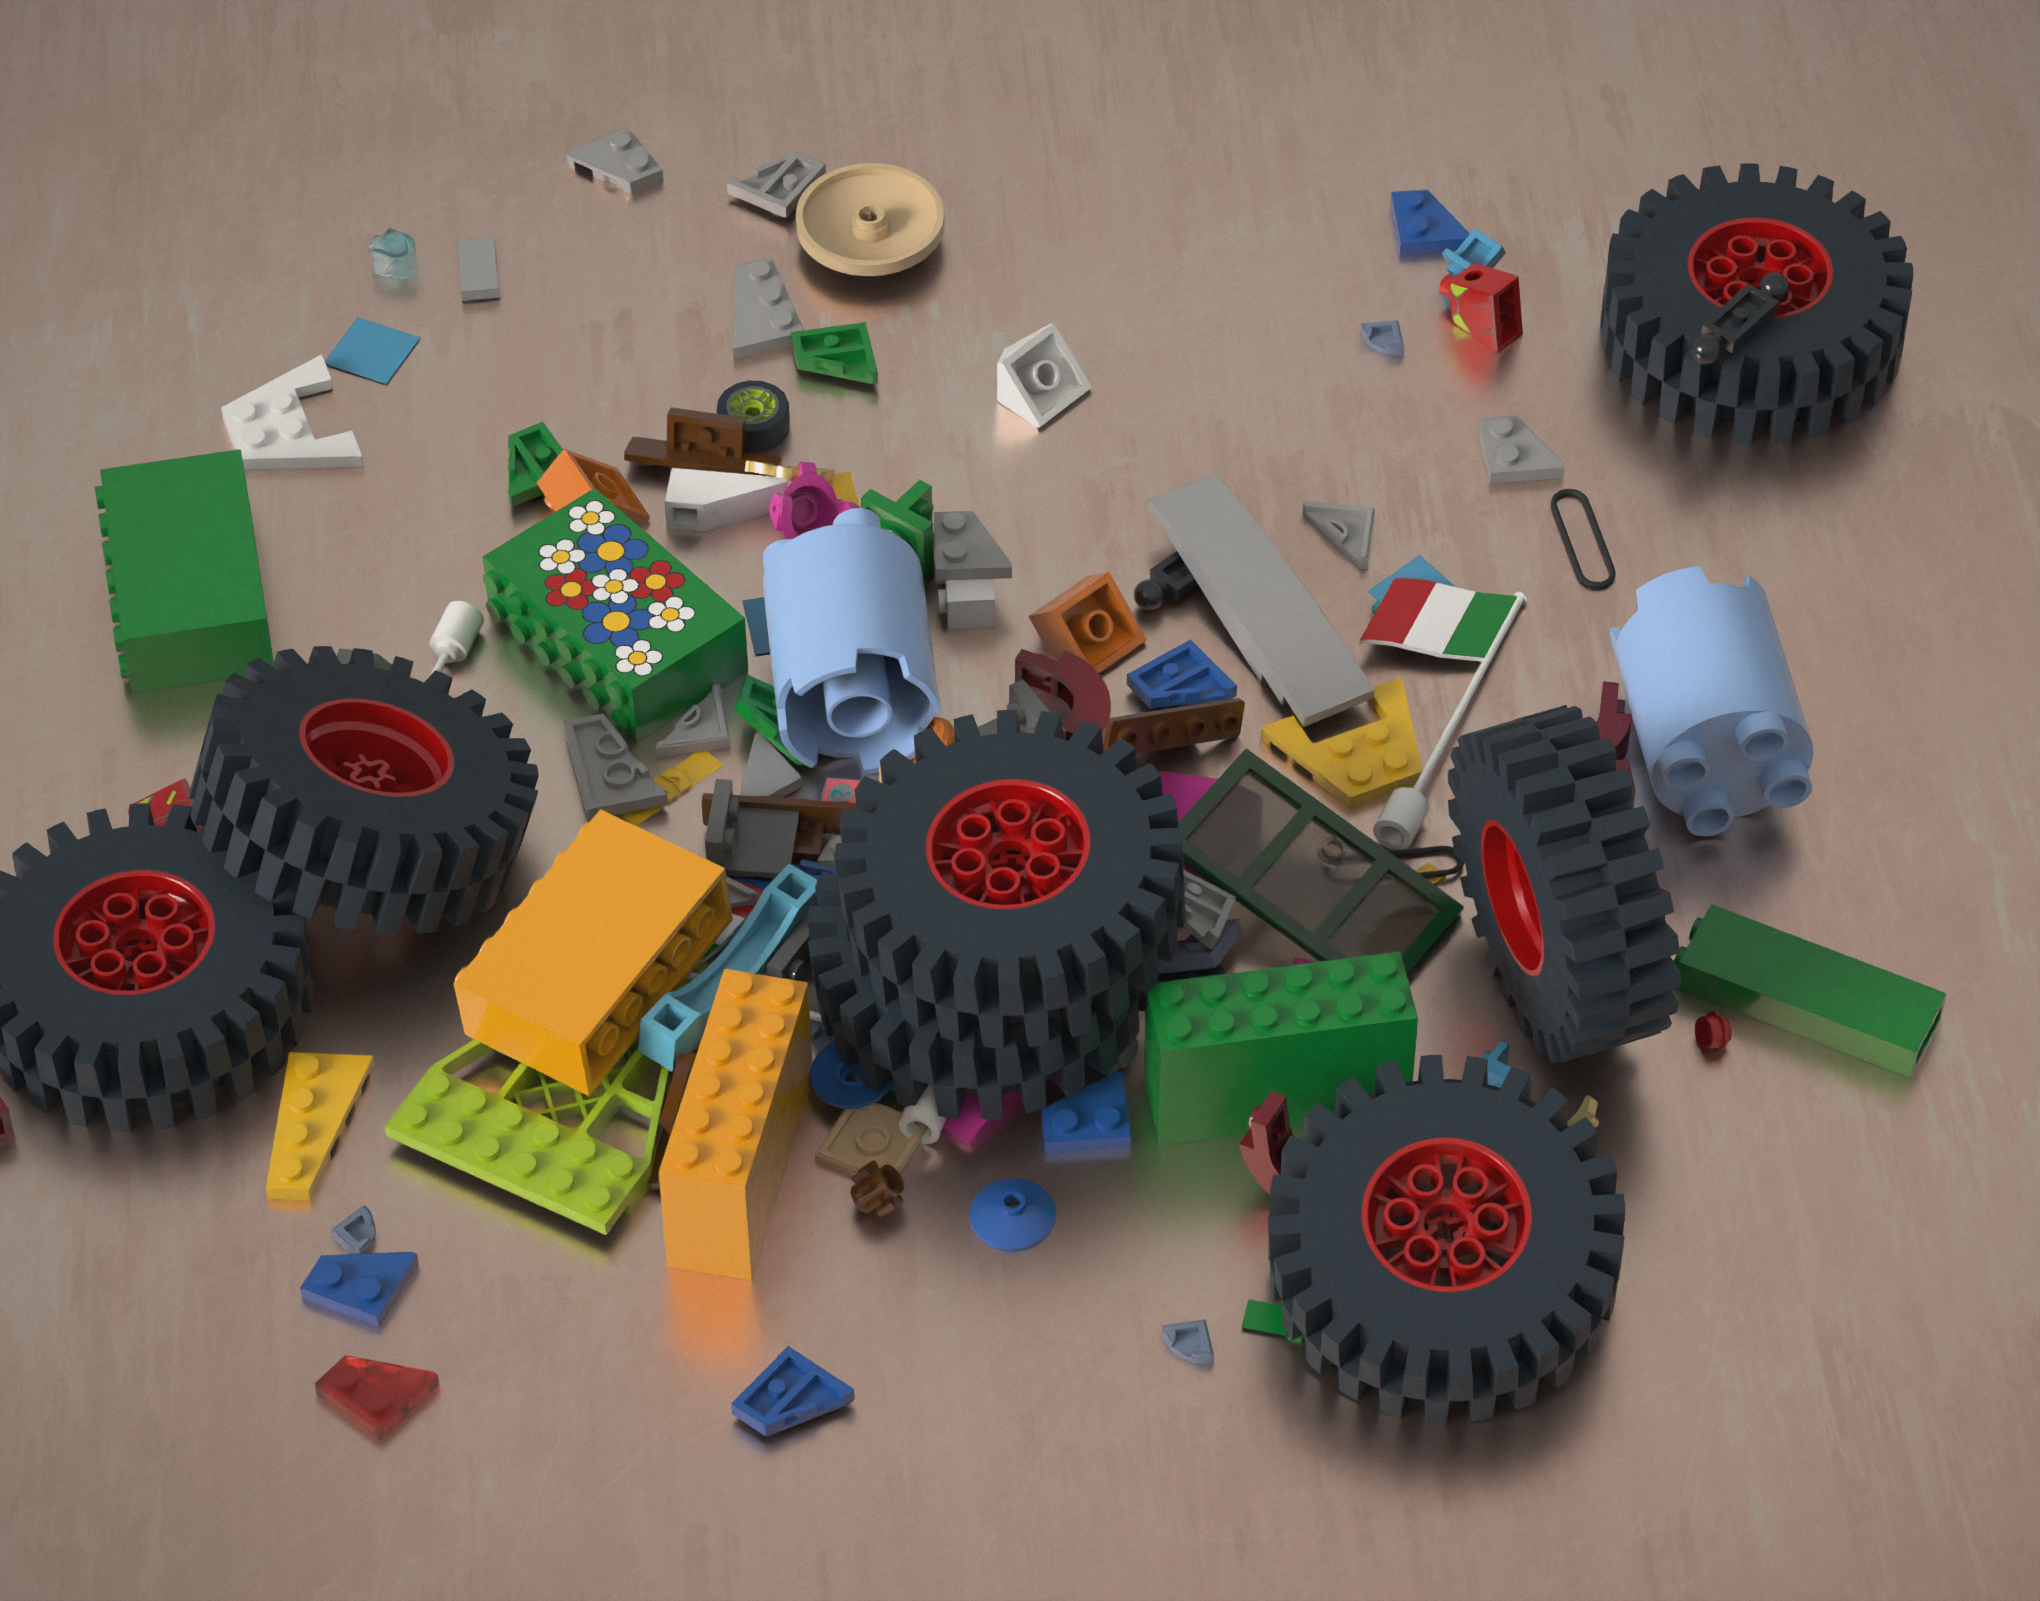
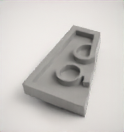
(761, 310)
(607, 769)

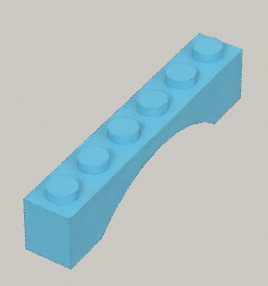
(680, 1016)

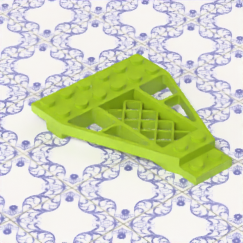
(529, 1149)

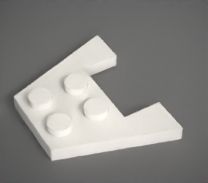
(274, 428)

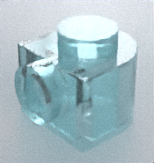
(393, 255)

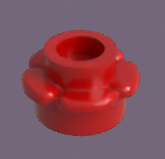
(1713, 1031)

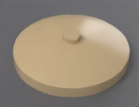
(870, 219)

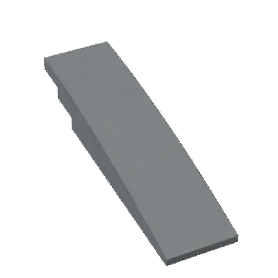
(1261, 600)

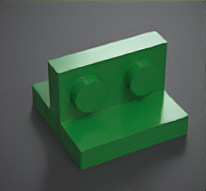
(909, 519)

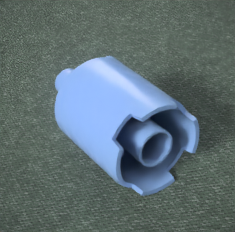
(849, 642)
(1713, 700)

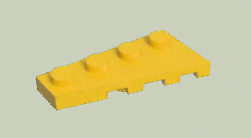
(311, 1117)

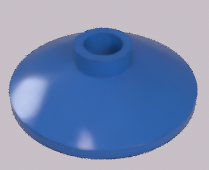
(832, 1081)
(1012, 1227)

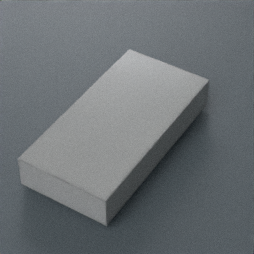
(478, 269)

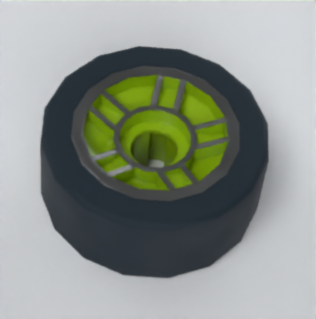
(764, 410)

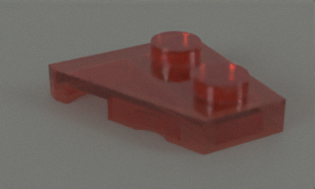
(375, 1392)

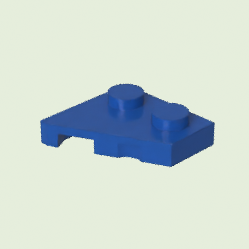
(1424, 223)
(1181, 678)
(1089, 1119)
(359, 1283)
(790, 1394)

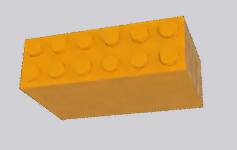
(593, 951)
(736, 1125)

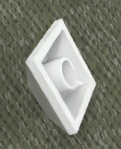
(1039, 376)

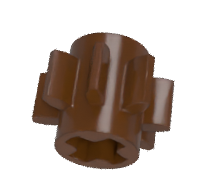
(877, 1188)

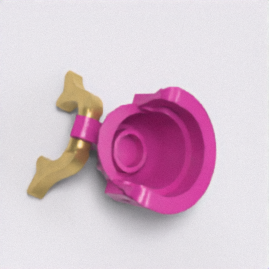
(806, 501)

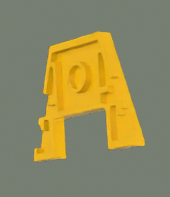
(1362, 760)

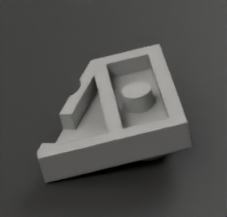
(618, 160)
(778, 184)
(1515, 452)
(967, 549)
(1206, 909)

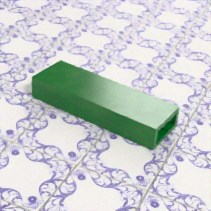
(1810, 990)

